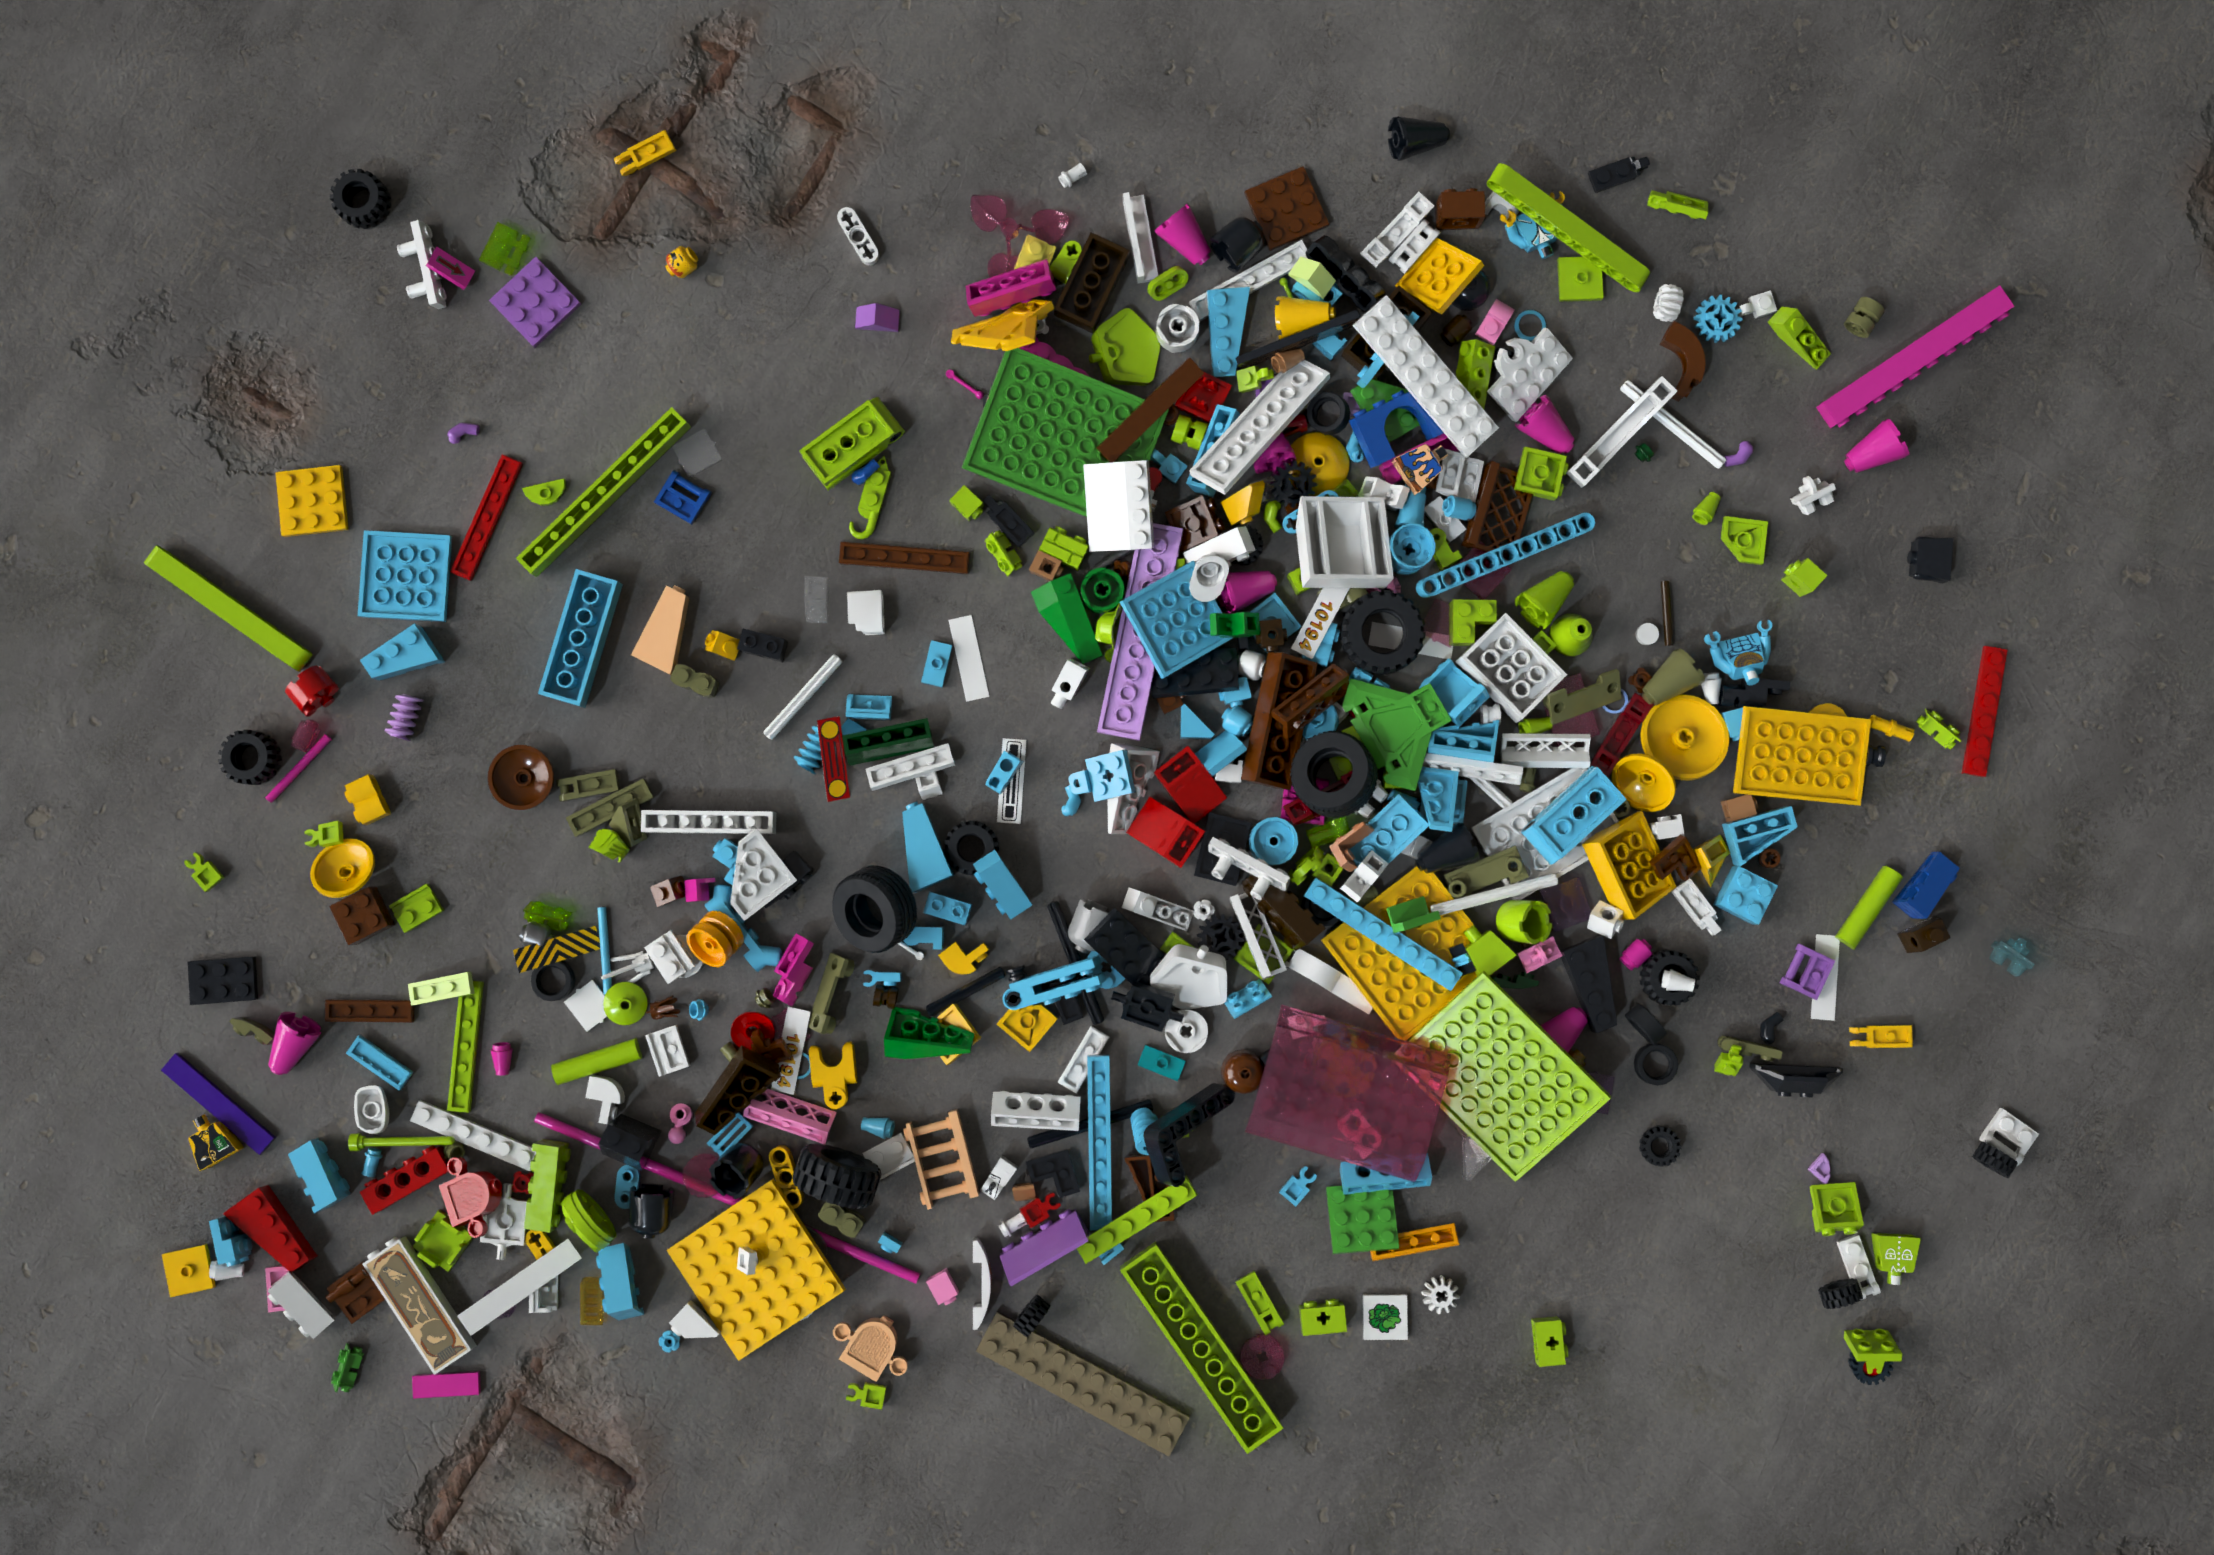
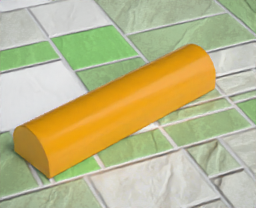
(1421, 1241)

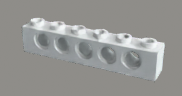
(707, 821)

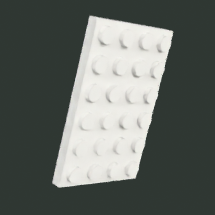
(1505, 827)

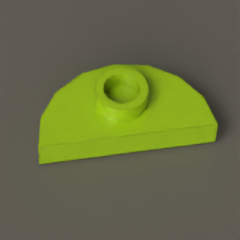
(545, 493)

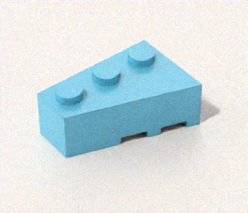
(402, 654)
(1467, 742)
(1755, 833)
(319, 1174)
(618, 1282)

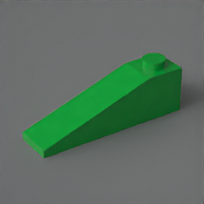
(1064, 611)
(916, 1036)

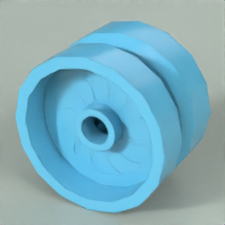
(1260, 840)

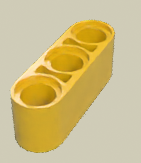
(789, 1166)

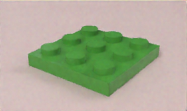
(1361, 1221)

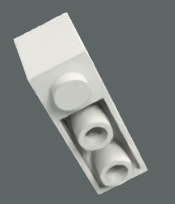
(1157, 909)

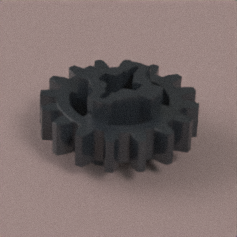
(1299, 480)
(1211, 932)

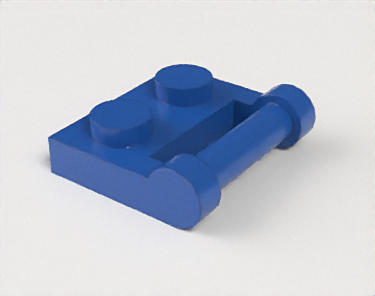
(677, 502)

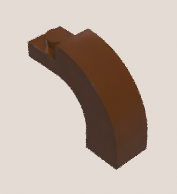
(1691, 354)

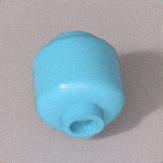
(1237, 721)

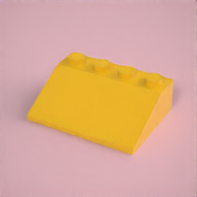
(1623, 868)

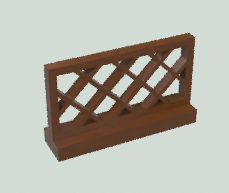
(1484, 501)

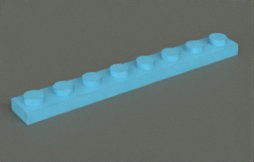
(1383, 934)
(1099, 1140)

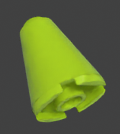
(1545, 599)
(1571, 634)

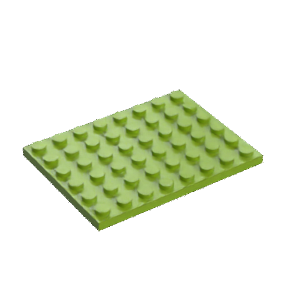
(1508, 1077)

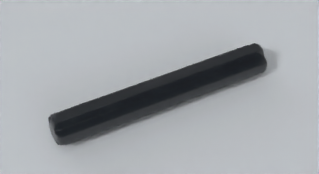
(965, 991)

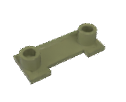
(1566, 706)
(1486, 872)
(835, 968)

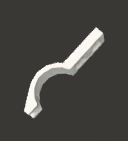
(1328, 978)

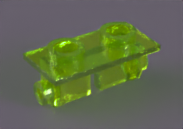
(556, 916)

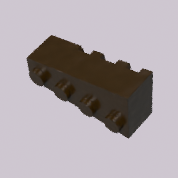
(1286, 914)
(735, 1089)

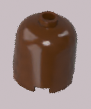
(1235, 1064)

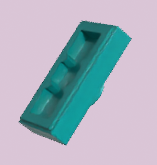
(1161, 1062)

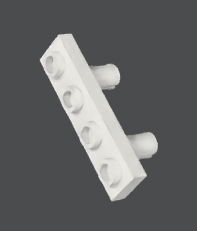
(431, 280)
(1256, 867)

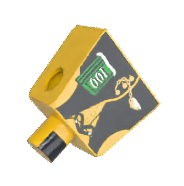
(212, 1143)

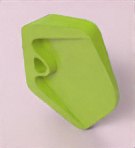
(1125, 350)

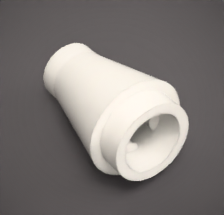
(1711, 687)
(1676, 981)
(222, 1272)

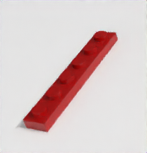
(1984, 711)

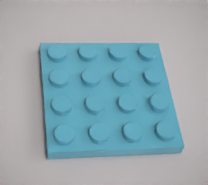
(404, 576)
(1172, 621)

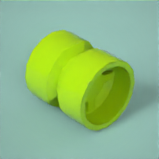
(1182, 429)

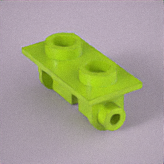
(997, 545)
(1946, 734)

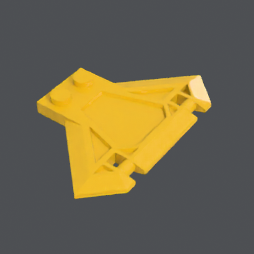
(1005, 331)

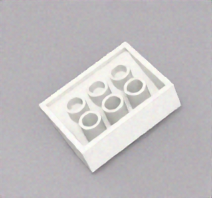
(1119, 506)
(1511, 668)

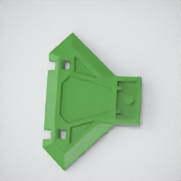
(1396, 727)

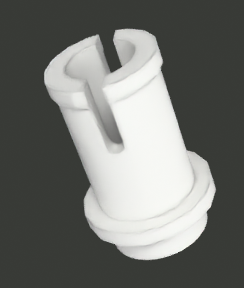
(1072, 175)
(1012, 1224)

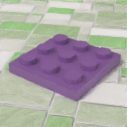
(535, 302)

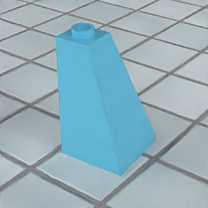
(923, 849)

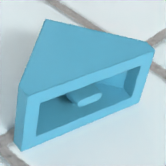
(1192, 727)

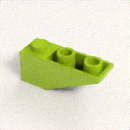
(1799, 336)

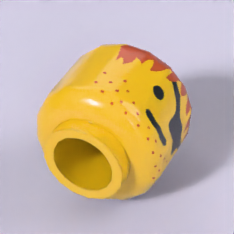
(681, 262)

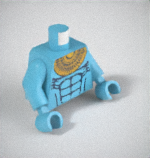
(1742, 655)

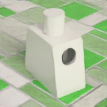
(1074, 674)

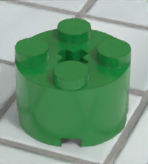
(1107, 579)

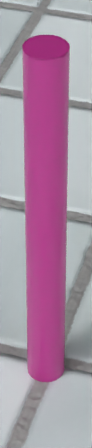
(298, 768)

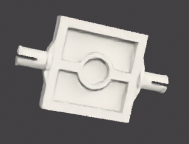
(506, 1223)

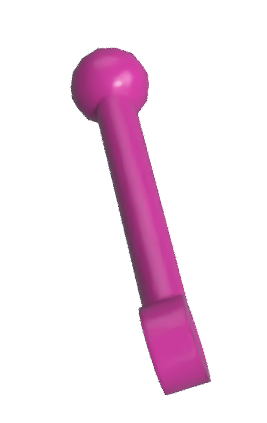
(950, 374)

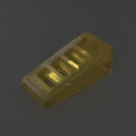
(591, 1286)

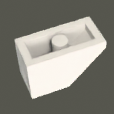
(693, 1323)

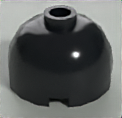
(1474, 294)

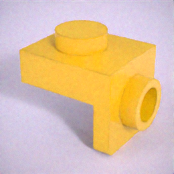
(722, 644)

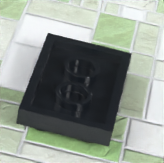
(1226, 828)
(222, 980)

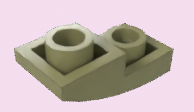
(249, 1027)

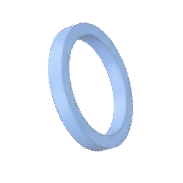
(1618, 711)

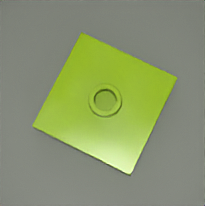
(1579, 280)

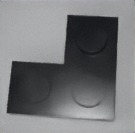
(1057, 1166)

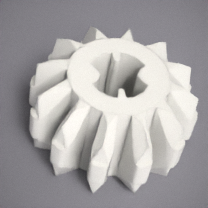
(1668, 302)
(1440, 1302)

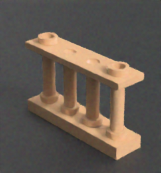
(963, 1164)

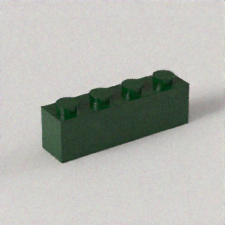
(888, 741)

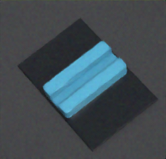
(1462, 959)

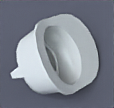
(1208, 577)

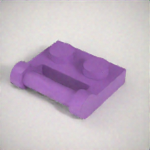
(1814, 975)

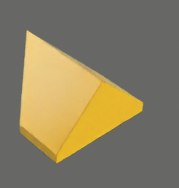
(1711, 857)

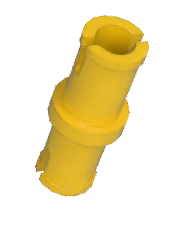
(1891, 728)

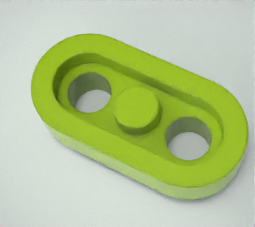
(1167, 284)

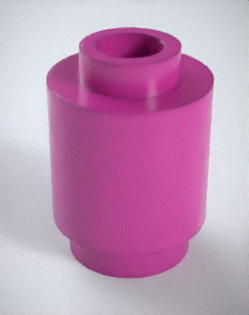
(1636, 954)

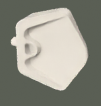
(1193, 976)

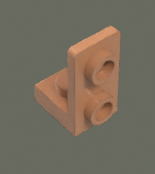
(1342, 844)

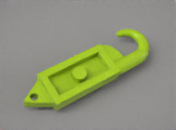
(872, 499)

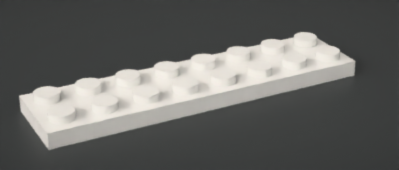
(1425, 376)
(1259, 426)

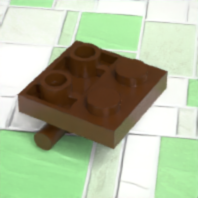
(355, 1293)

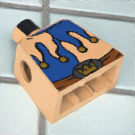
(1419, 466)

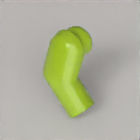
(1270, 515)

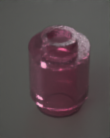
(305, 735)

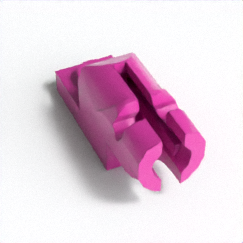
(793, 970)

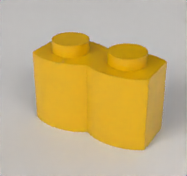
(367, 800)

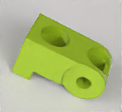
(1443, 554)

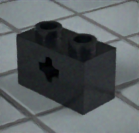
(762, 645)

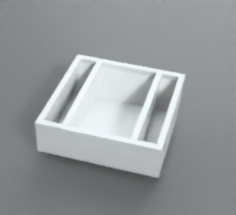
(1343, 542)

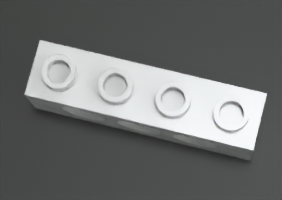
(1043, 1118)

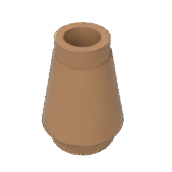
(1286, 360)

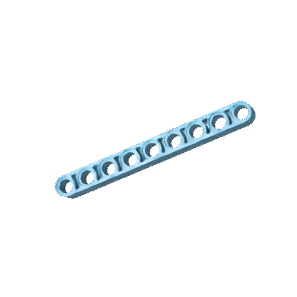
(1515, 553)

